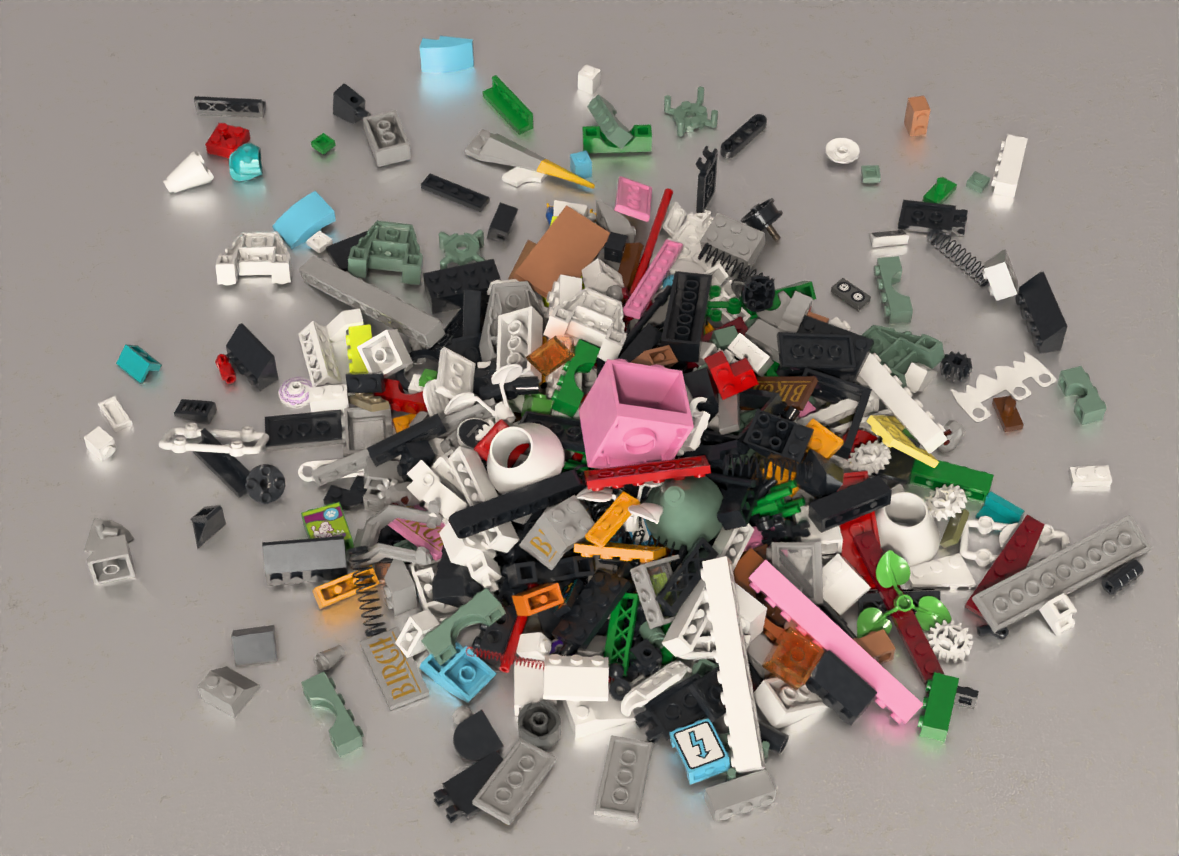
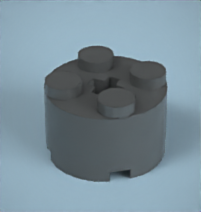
(540, 724)

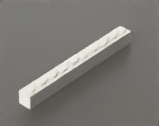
(834, 412)

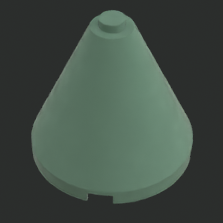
(688, 511)

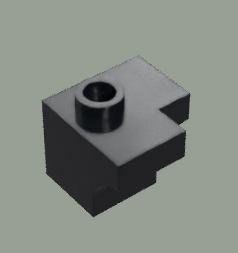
(483, 376)

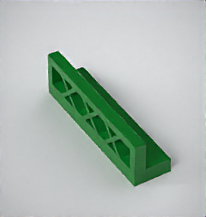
(509, 106)
(615, 631)

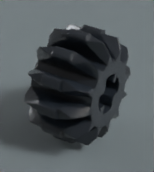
(956, 366)

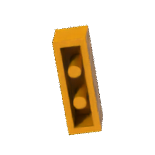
(342, 588)

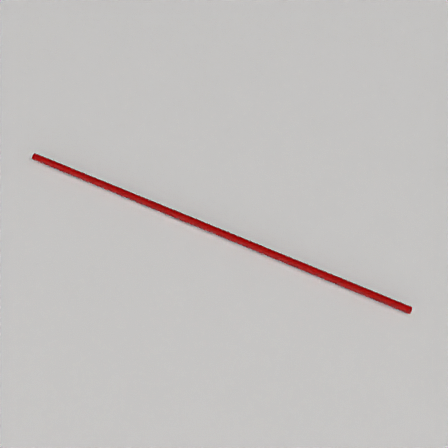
(642, 268)

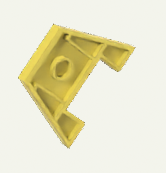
(891, 431)

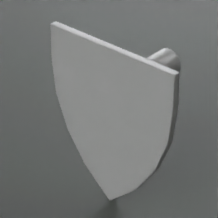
(104, 529)

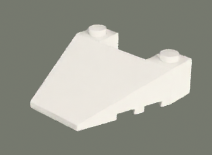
(255, 255)
(592, 319)

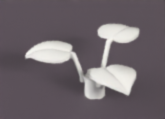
(505, 408)
(646, 510)

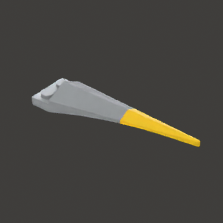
(501, 150)

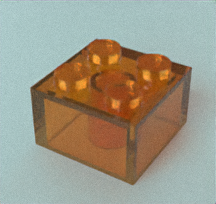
(793, 658)

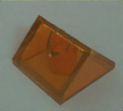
(552, 354)

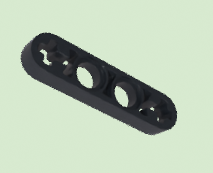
(746, 138)

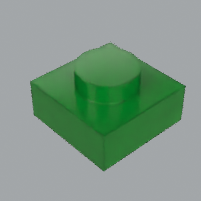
(323, 143)

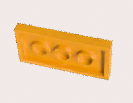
(822, 442)
(624, 551)

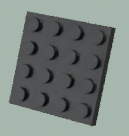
(861, 345)

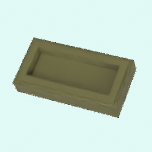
(954, 529)

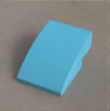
(446, 54)
(304, 220)
(461, 674)

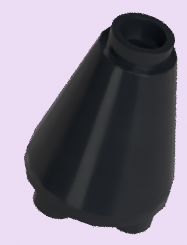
(754, 292)

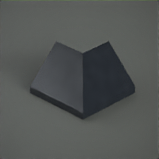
(825, 476)

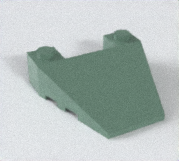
(389, 248)
(901, 349)

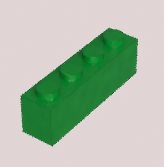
(973, 482)

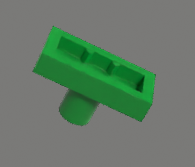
(940, 191)

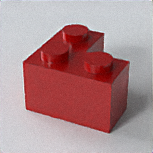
(730, 378)

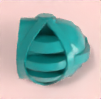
(245, 162)

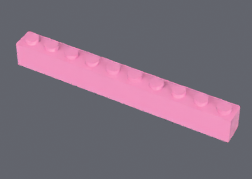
(829, 636)

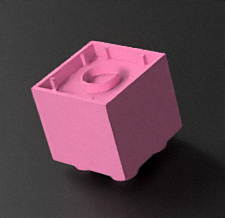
(634, 415)

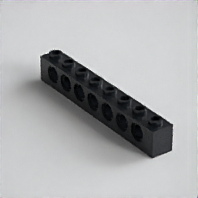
(502, 631)

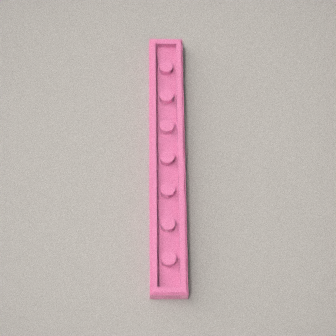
(652, 279)

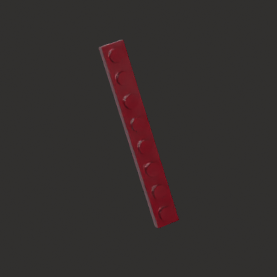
(904, 620)

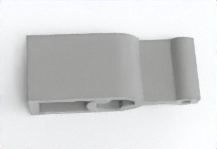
(795, 312)

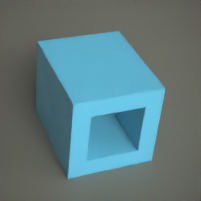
(581, 164)

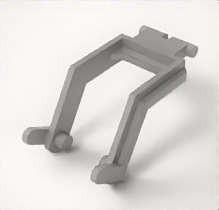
(370, 533)

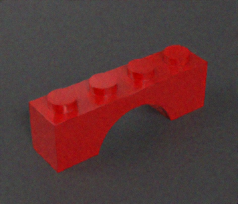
(399, 400)

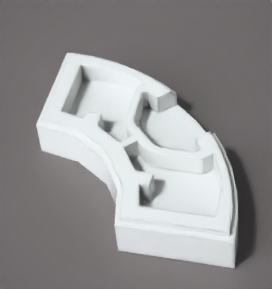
(520, 175)

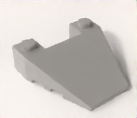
(502, 300)

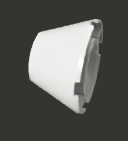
(543, 462)
(913, 543)

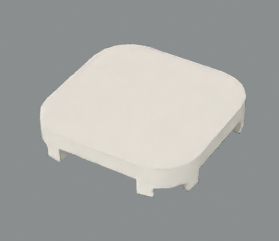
(690, 237)

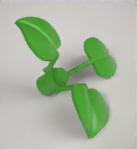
(895, 571)

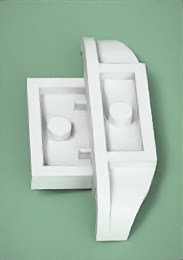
(700, 423)
(649, 687)

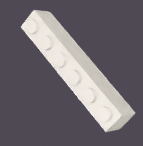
(477, 489)

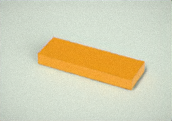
(611, 520)

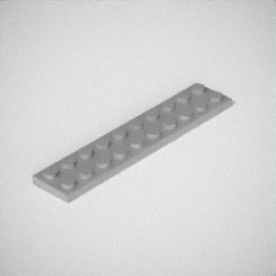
(1061, 573)

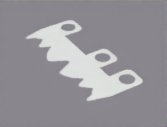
(1007, 379)

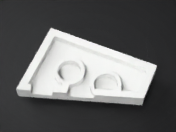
(942, 572)

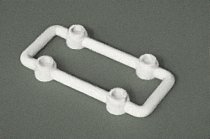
(236, 448)
(986, 525)

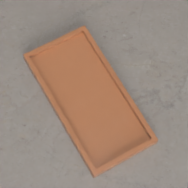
(564, 249)

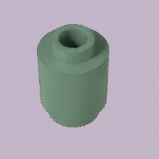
(654, 636)

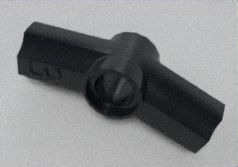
(519, 386)

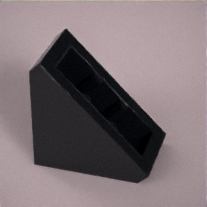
(207, 523)

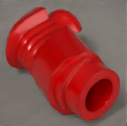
(226, 369)

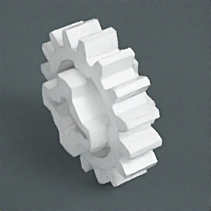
(869, 457)
(946, 502)
(949, 641)

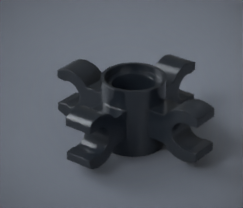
(785, 531)

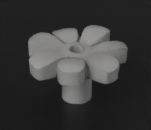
(385, 486)

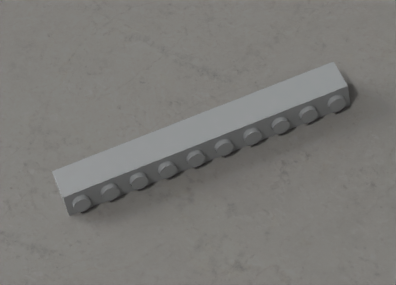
(372, 301)

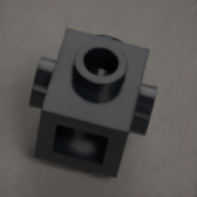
(646, 658)

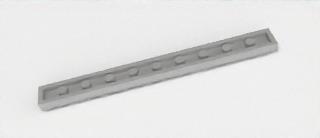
(357, 461)

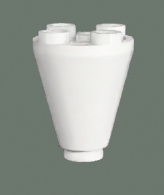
(188, 174)

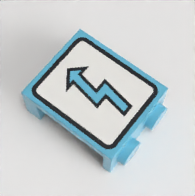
(700, 750)

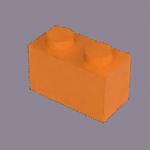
(537, 599)

